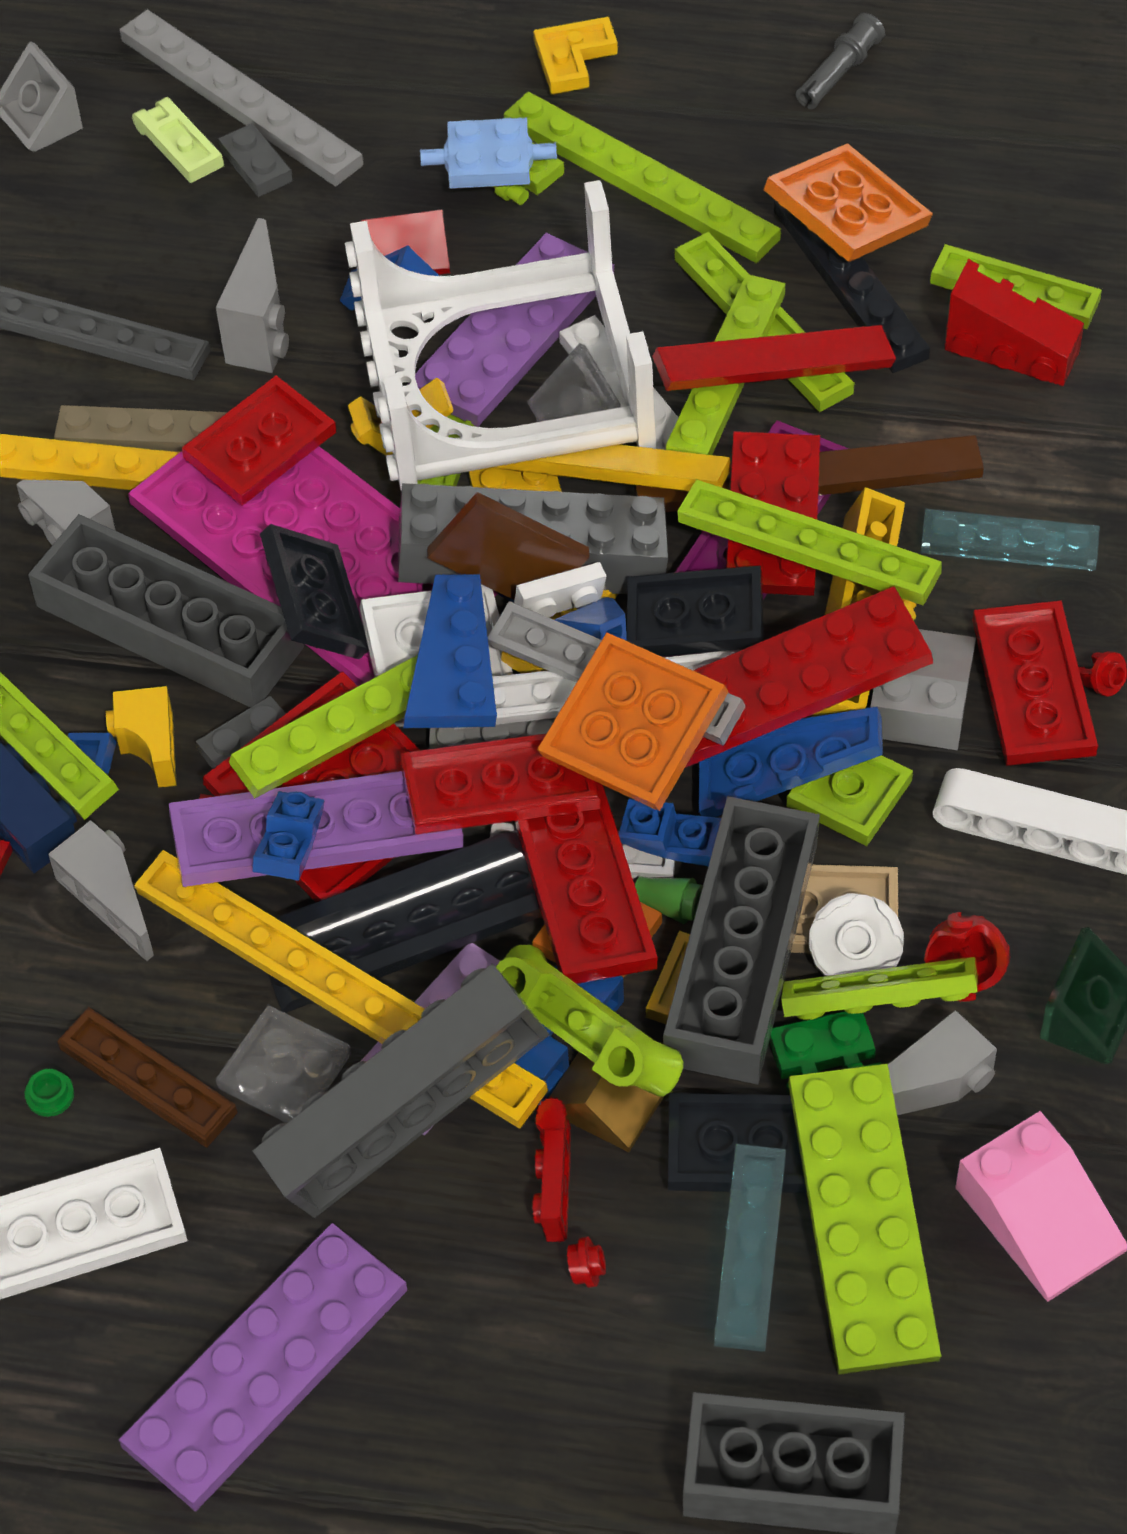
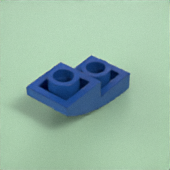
(669, 834)
(288, 835)

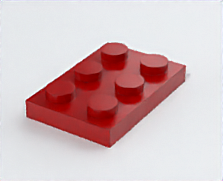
(259, 440)

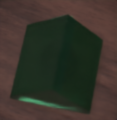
(1088, 1001)

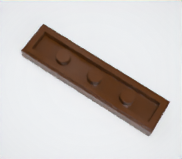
(147, 1077)

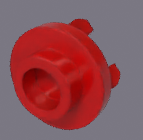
(1107, 673)

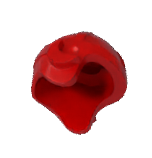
(971, 937)

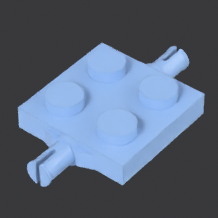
(488, 153)

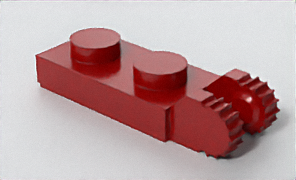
(553, 1167)

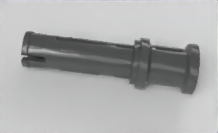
(849, 51)

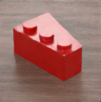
(1009, 330)

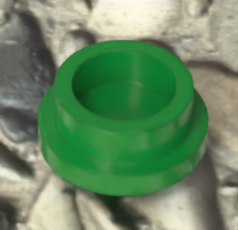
(49, 1092)

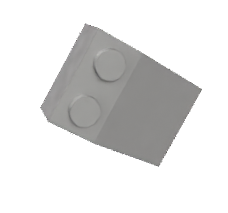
(251, 308)
(931, 701)

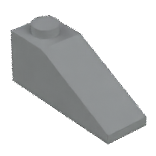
(96, 873)
(942, 1066)

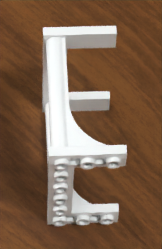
(406, 298)

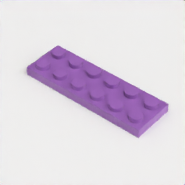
(502, 343)
(359, 823)
(263, 1366)

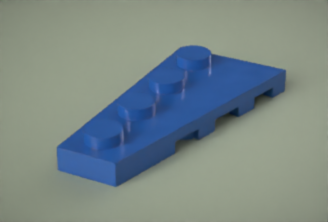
(453, 663)
(789, 757)

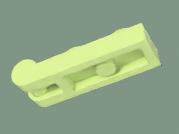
(178, 140)

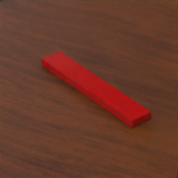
(773, 357)

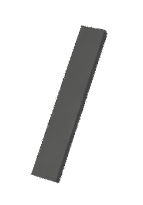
(102, 334)

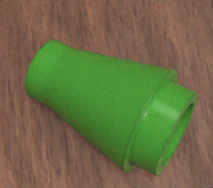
(670, 896)

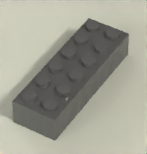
(620, 530)
(165, 611)
(742, 939)
(400, 1091)

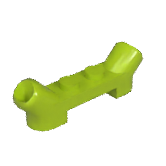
(615, 1046)

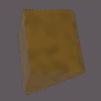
(602, 1107)

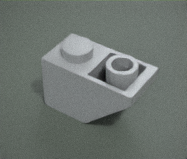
(58, 502)

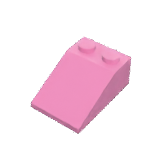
(1040, 1206)

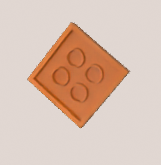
(847, 202)
(633, 721)

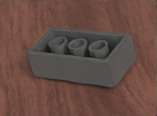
(793, 1464)

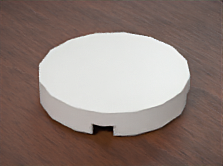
(855, 936)

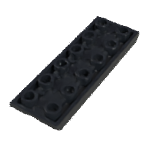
(420, 911)

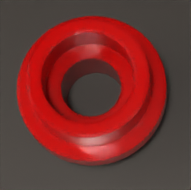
(586, 1262)

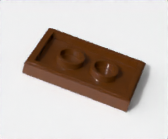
(503, 546)

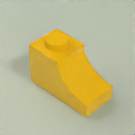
(146, 729)

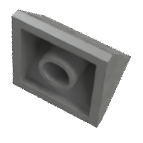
(38, 101)

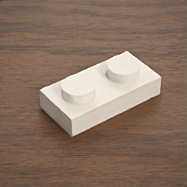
(563, 590)

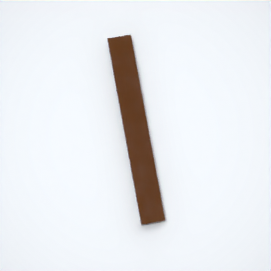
(876, 468)

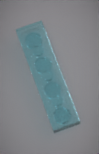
(1010, 539)
(750, 1248)

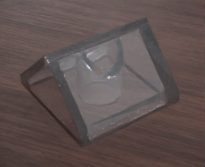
(573, 389)

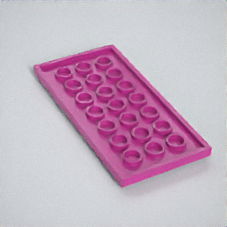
(311, 498)

